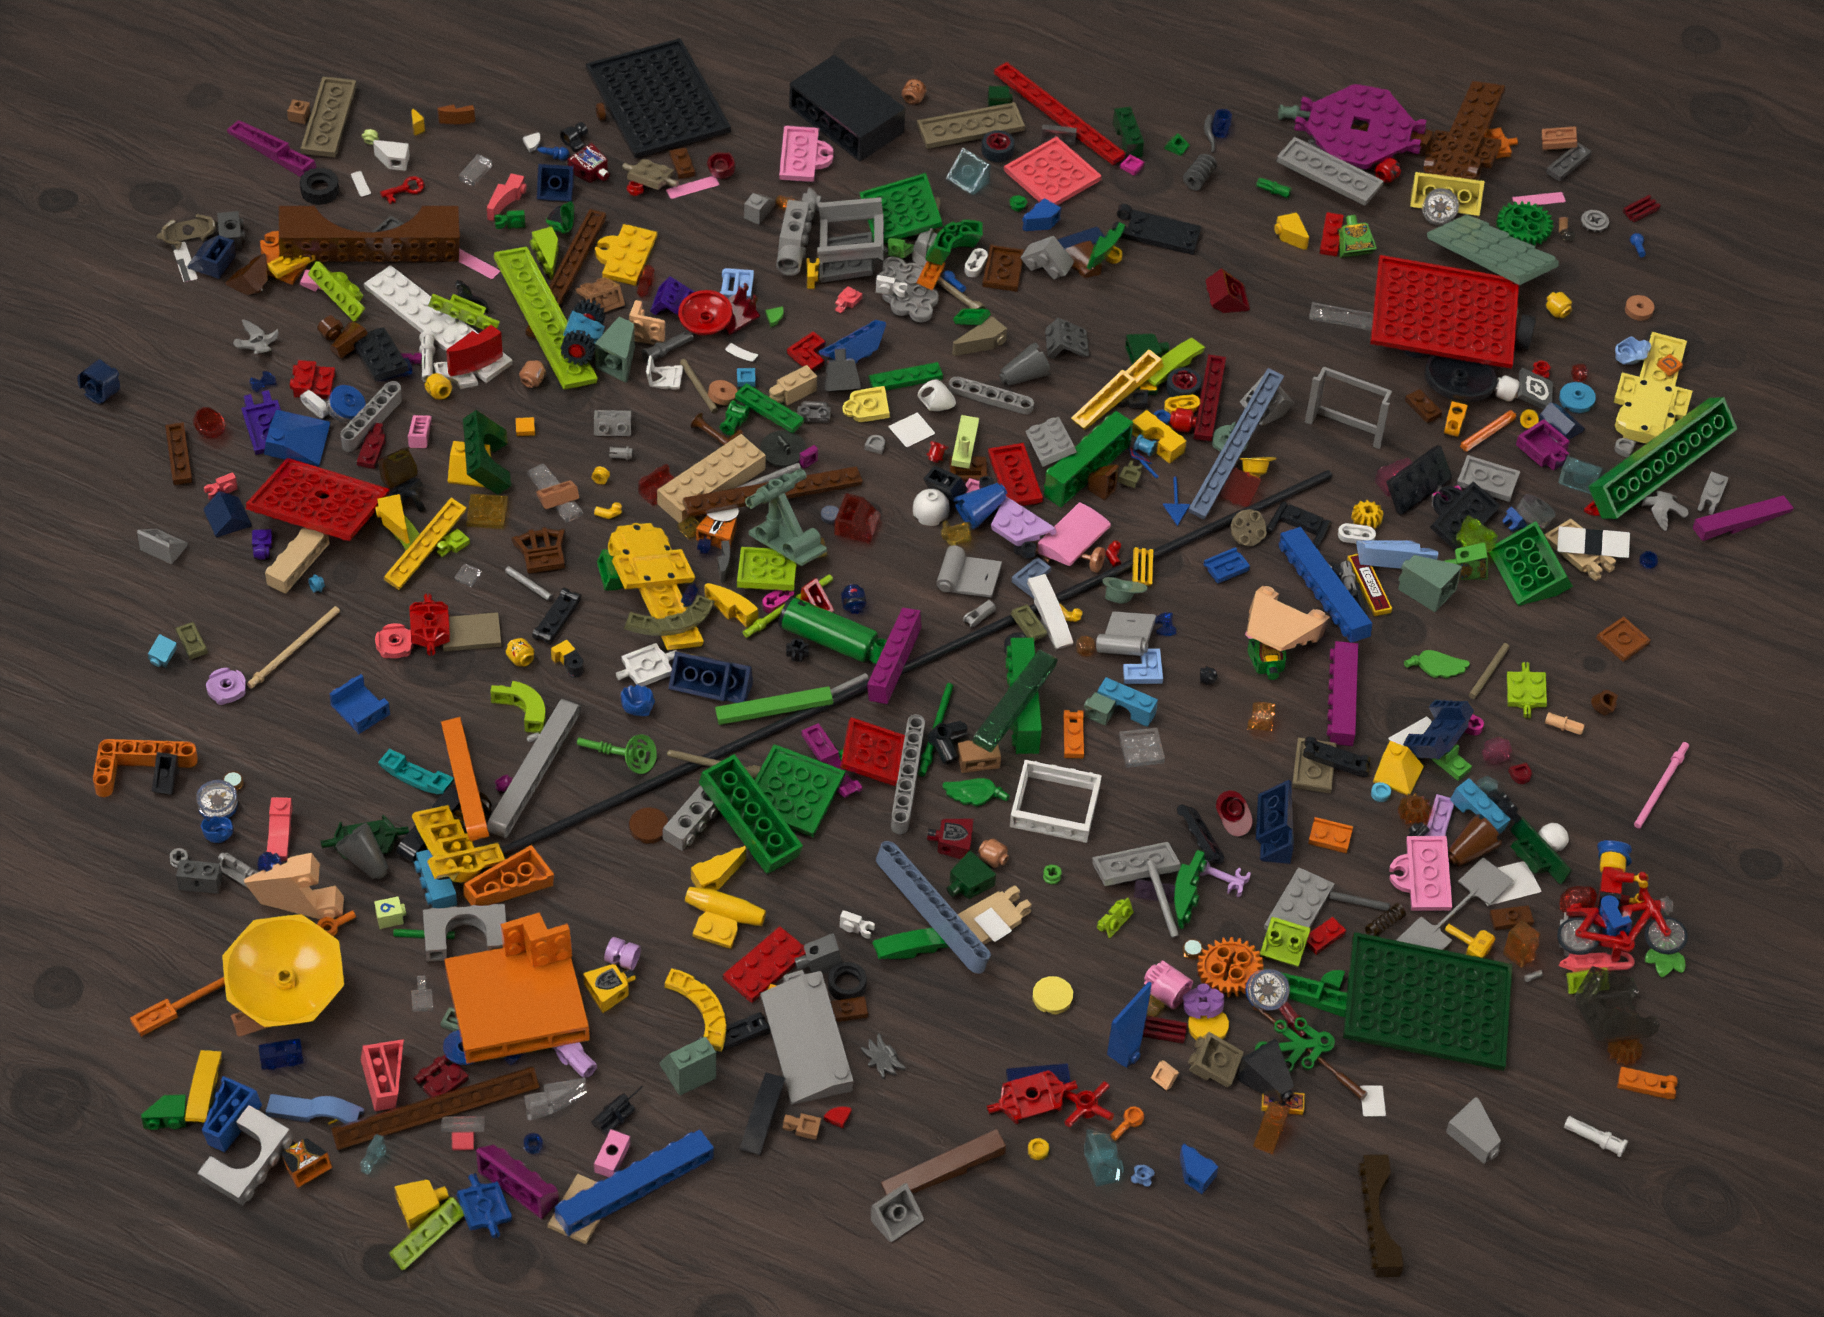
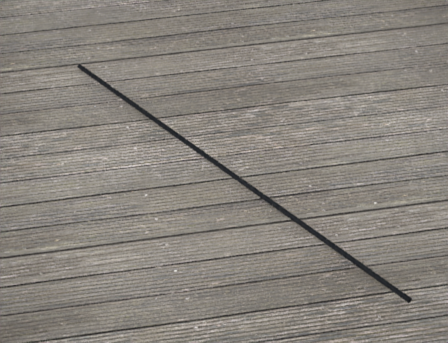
(910, 665)

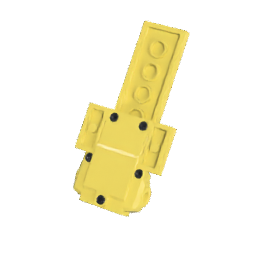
(1652, 399)

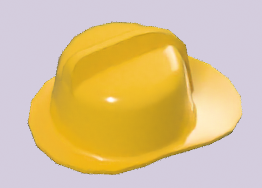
(1256, 466)

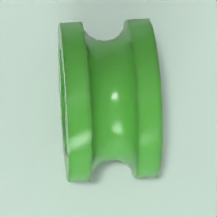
(1052, 879)

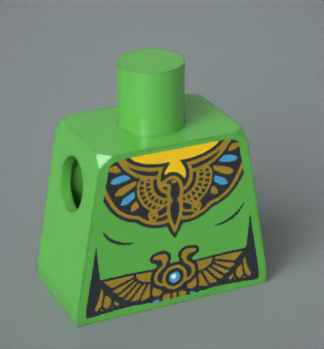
(1355, 238)
(1473, 562)

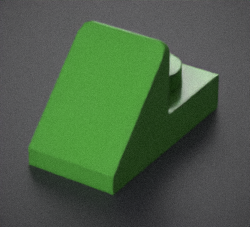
(1453, 763)

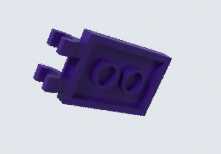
(258, 419)

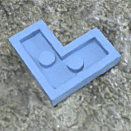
(1147, 672)

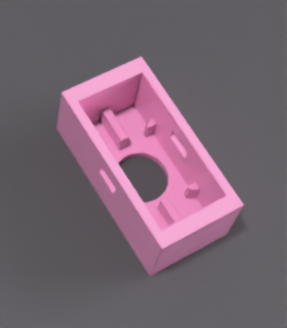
(609, 1164)

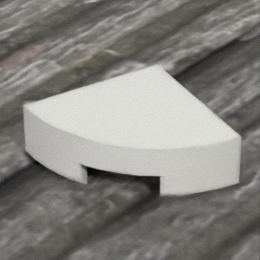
(532, 141)

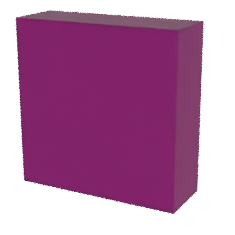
(808, 456)

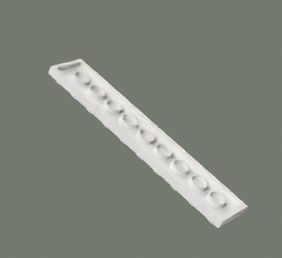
(412, 305)

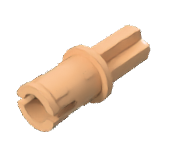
(1564, 723)

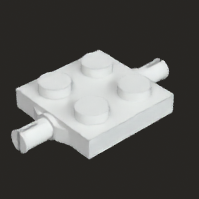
(646, 665)

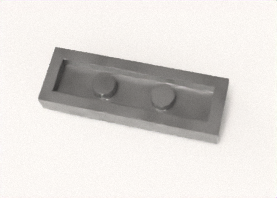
(1568, 162)

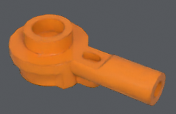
(1132, 1118)

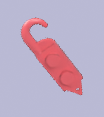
(1600, 960)

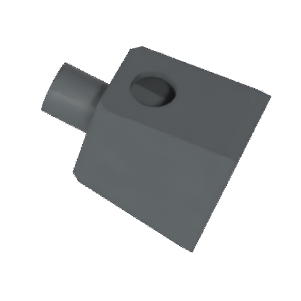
(841, 373)
(820, 955)

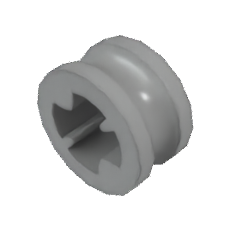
(177, 852)

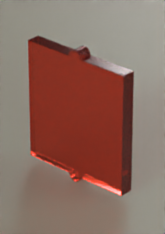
(1240, 487)

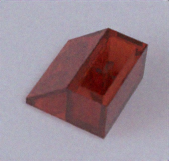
(856, 519)

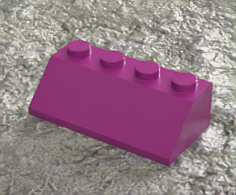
(517, 1180)

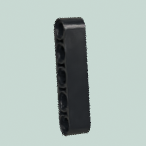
(413, 841)

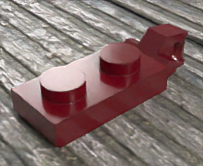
(372, 447)

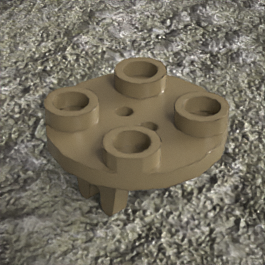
(1255, 524)

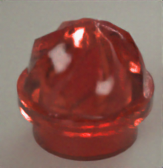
(1579, 372)

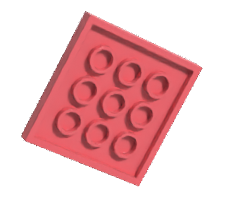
(1052, 172)

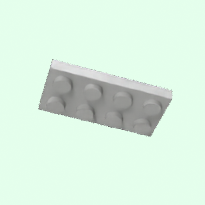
(1050, 441)
(1132, 865)
(1302, 899)

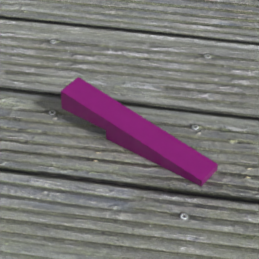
(272, 148)
(1741, 517)

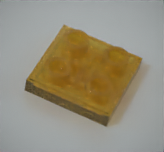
(487, 511)

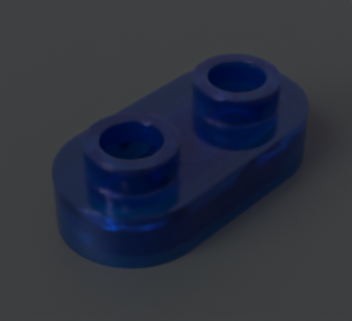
(1221, 123)

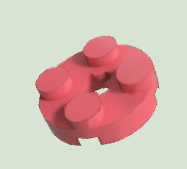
(394, 650)

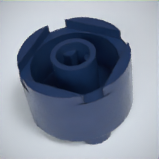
(99, 381)

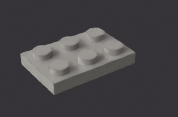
(1492, 478)

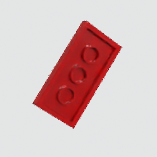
(1015, 473)
(764, 964)

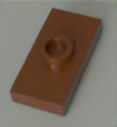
(1510, 917)
(849, 1009)

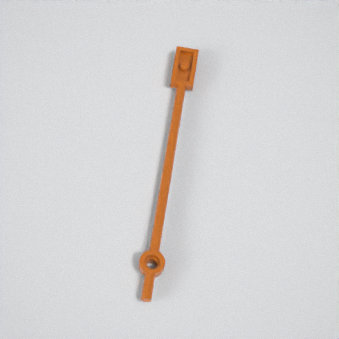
(165, 1011)

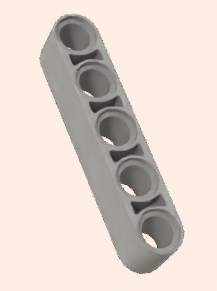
(373, 412)

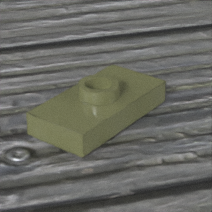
(1029, 622)
(191, 640)

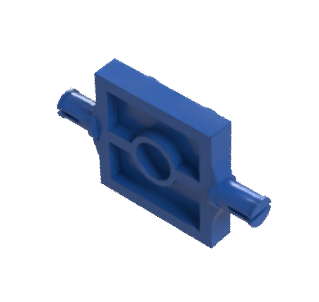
(484, 1205)

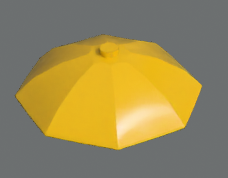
(283, 970)

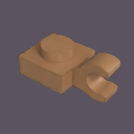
(805, 1127)

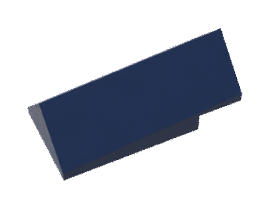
(710, 677)
(1275, 824)

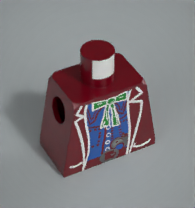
(589, 164)

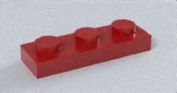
(1330, 235)

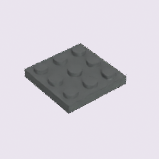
(847, 269)

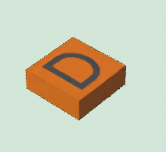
(1669, 365)

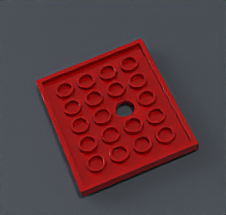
(294, 497)

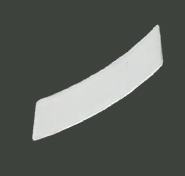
(360, 183)
(733, 349)

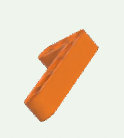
(135, 753)

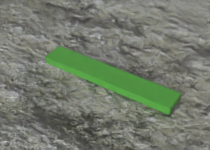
(774, 705)

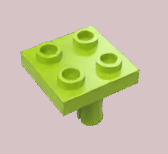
(1285, 941)

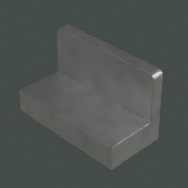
(1065, 134)

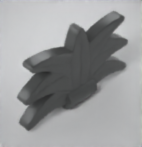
(883, 1057)

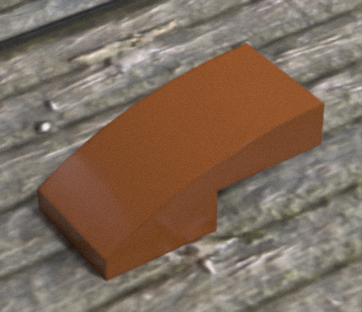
(451, 115)

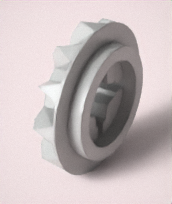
(1596, 216)

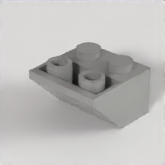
(1277, 408)

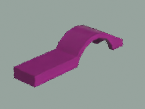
(828, 754)

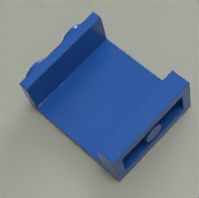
(358, 704)

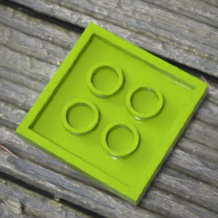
(765, 570)

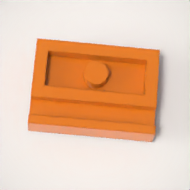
(1330, 835)

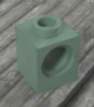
(1099, 708)

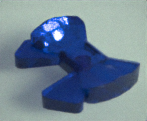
(267, 379)
(1167, 628)

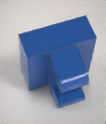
(1513, 516)

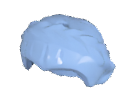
(1632, 351)

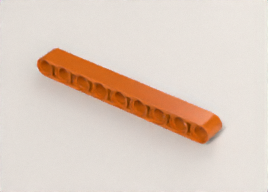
(465, 779)

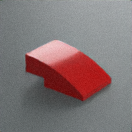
(474, 351)

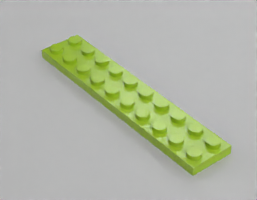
(542, 314)

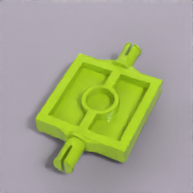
(1526, 689)

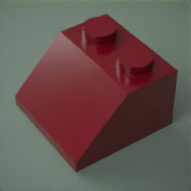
(1226, 293)

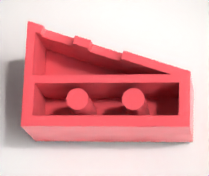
(382, 1072)

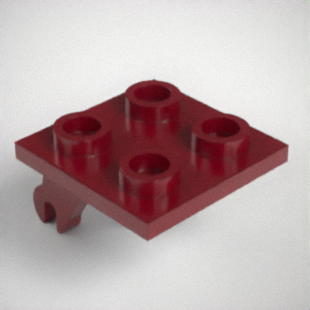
(743, 309)

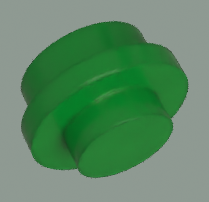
(1018, 203)

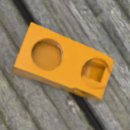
(1455, 419)

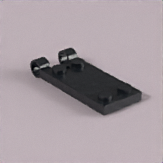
(1158, 230)

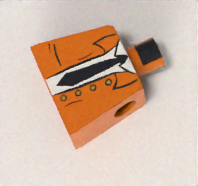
(717, 531)

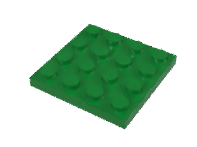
(907, 207)
(799, 787)

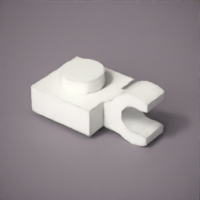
(888, 286)
(854, 923)

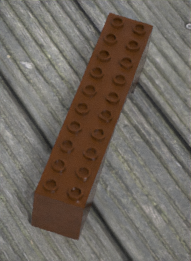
(426, 237)

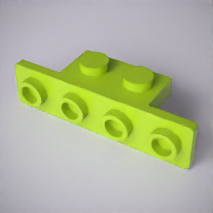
(338, 289)
(463, 310)

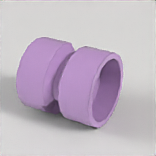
(622, 953)

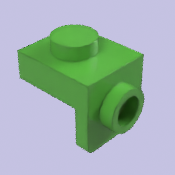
(898, 248)

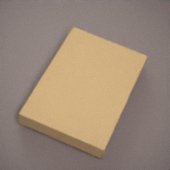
(583, 1235)

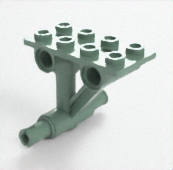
(781, 527)

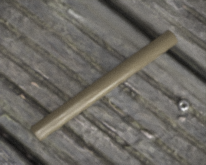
(698, 385)
(1489, 670)

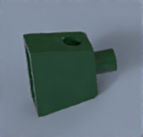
(1139, 344)
(970, 877)

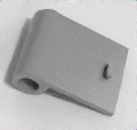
(967, 574)
(1126, 634)

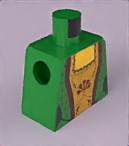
(1266, 658)

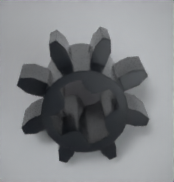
(797, 650)

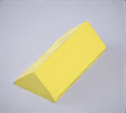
(1467, 191)

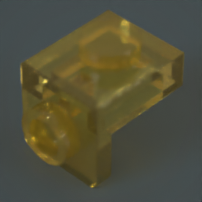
(956, 534)

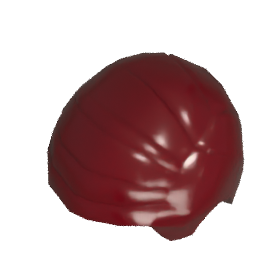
(721, 165)

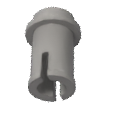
(622, 453)

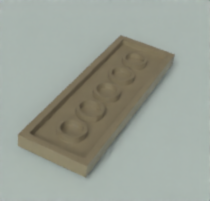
(328, 117)
(969, 125)

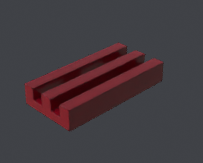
(1639, 206)
(1165, 1026)

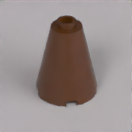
(1474, 841)

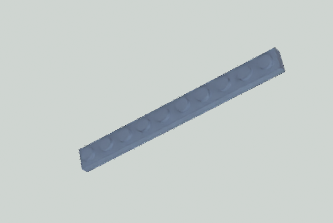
(1236, 444)

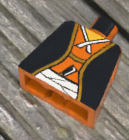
(305, 1161)

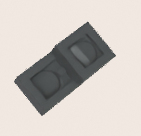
(723, 561)

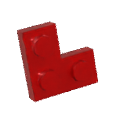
(805, 351)

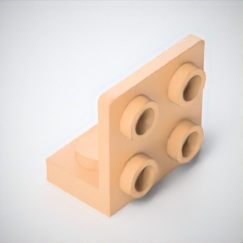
(646, 329)

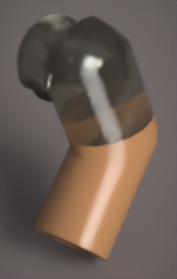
(1563, 230)

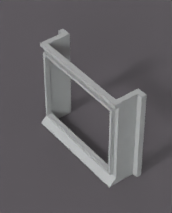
(846, 211)
(1315, 407)

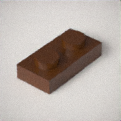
(682, 163)
(1423, 406)

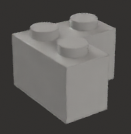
(1048, 254)

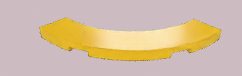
(705, 1001)

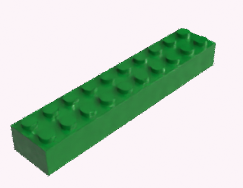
(1662, 458)

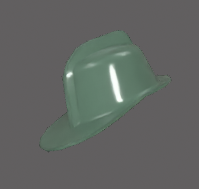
(1122, 590)

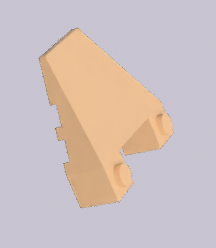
(1281, 624)
(289, 889)

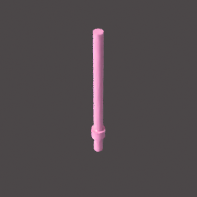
(1676, 760)

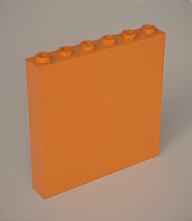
(511, 1006)

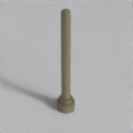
(972, 304)
(752, 770)

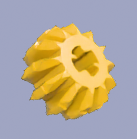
(1367, 514)

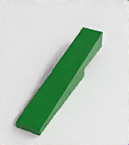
(1316, 995)

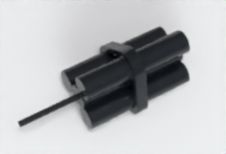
(614, 1113)

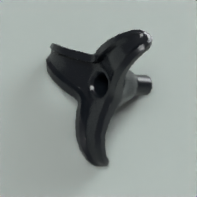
(465, 292)

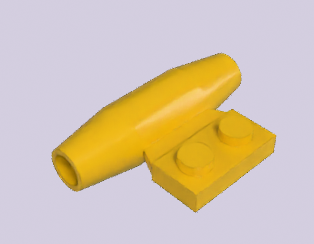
(721, 915)

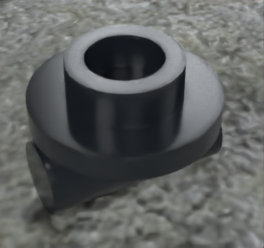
(1418, 829)

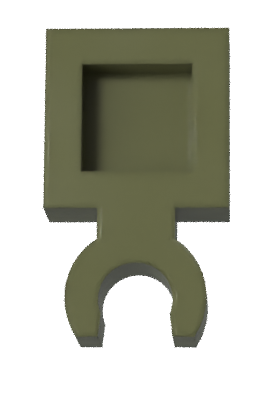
(1130, 475)

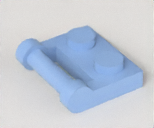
(741, 277)

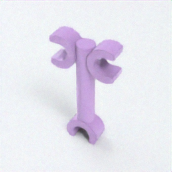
(1235, 882)

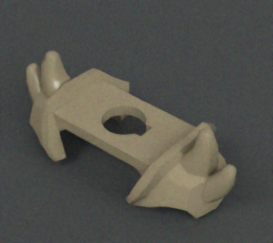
(174, 235)

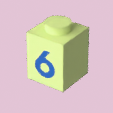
(389, 912)

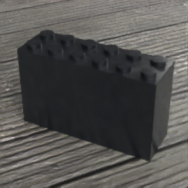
(847, 107)

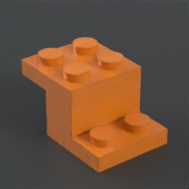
(532, 936)

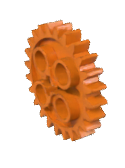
(1213, 962)

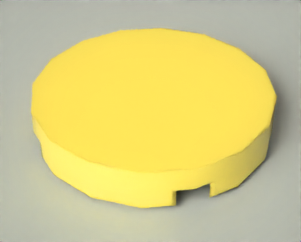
(1052, 995)

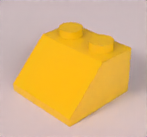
(457, 465)

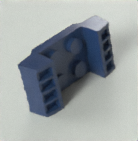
(1443, 732)

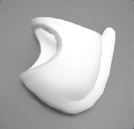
(939, 399)

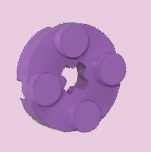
(1203, 1002)

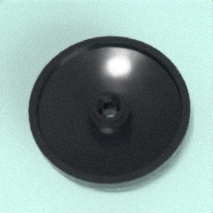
(1460, 379)

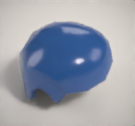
(217, 829)

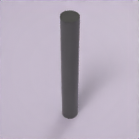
(1359, 901)

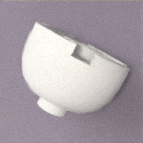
(931, 507)

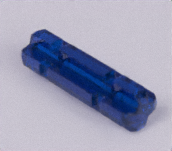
(689, 595)

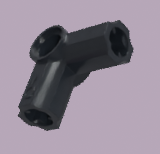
(942, 738)

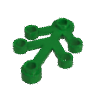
(1299, 1044)

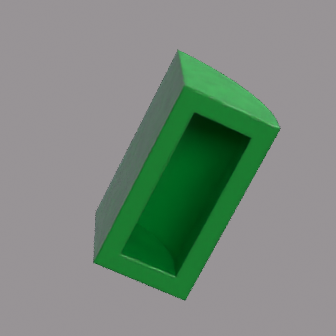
(608, 573)

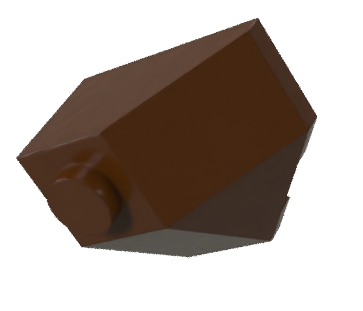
(250, 277)

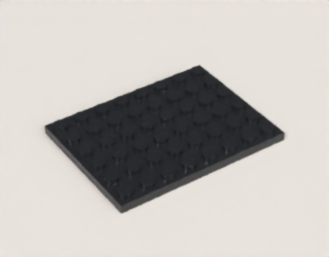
(658, 98)

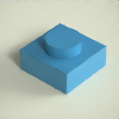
(744, 376)

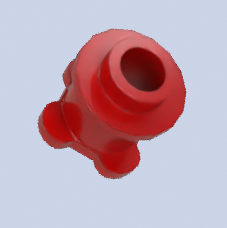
(936, 451)

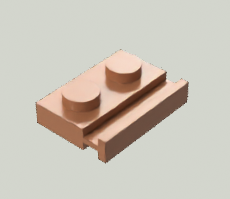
(1559, 138)

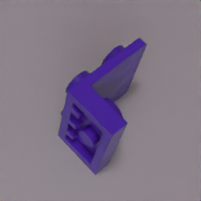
(670, 296)

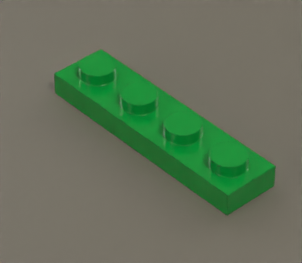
(906, 377)
(769, 408)

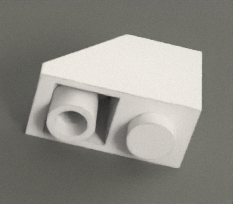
(392, 154)

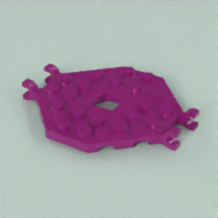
(1386, 135)

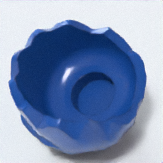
(637, 700)

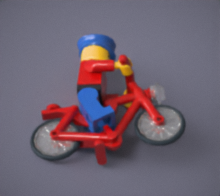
(1582, 935)

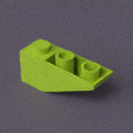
(546, 247)

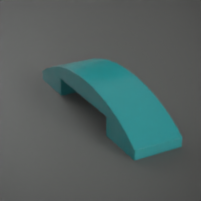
(414, 775)

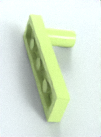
(965, 441)

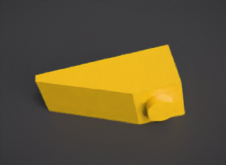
(392, 516)

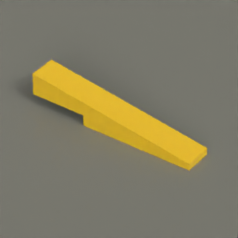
(1118, 388)

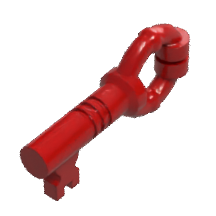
(403, 188)

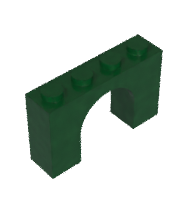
(479, 465)

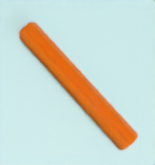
(1488, 430)

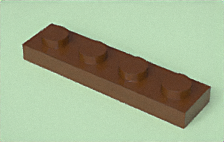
(178, 453)

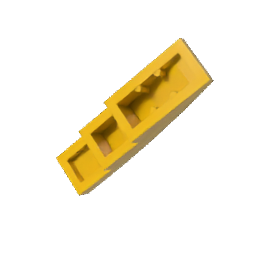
(203, 1086)

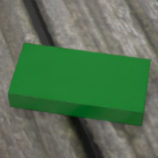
(971, 316)

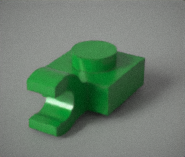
(513, 219)

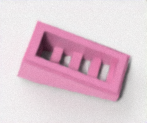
(419, 431)

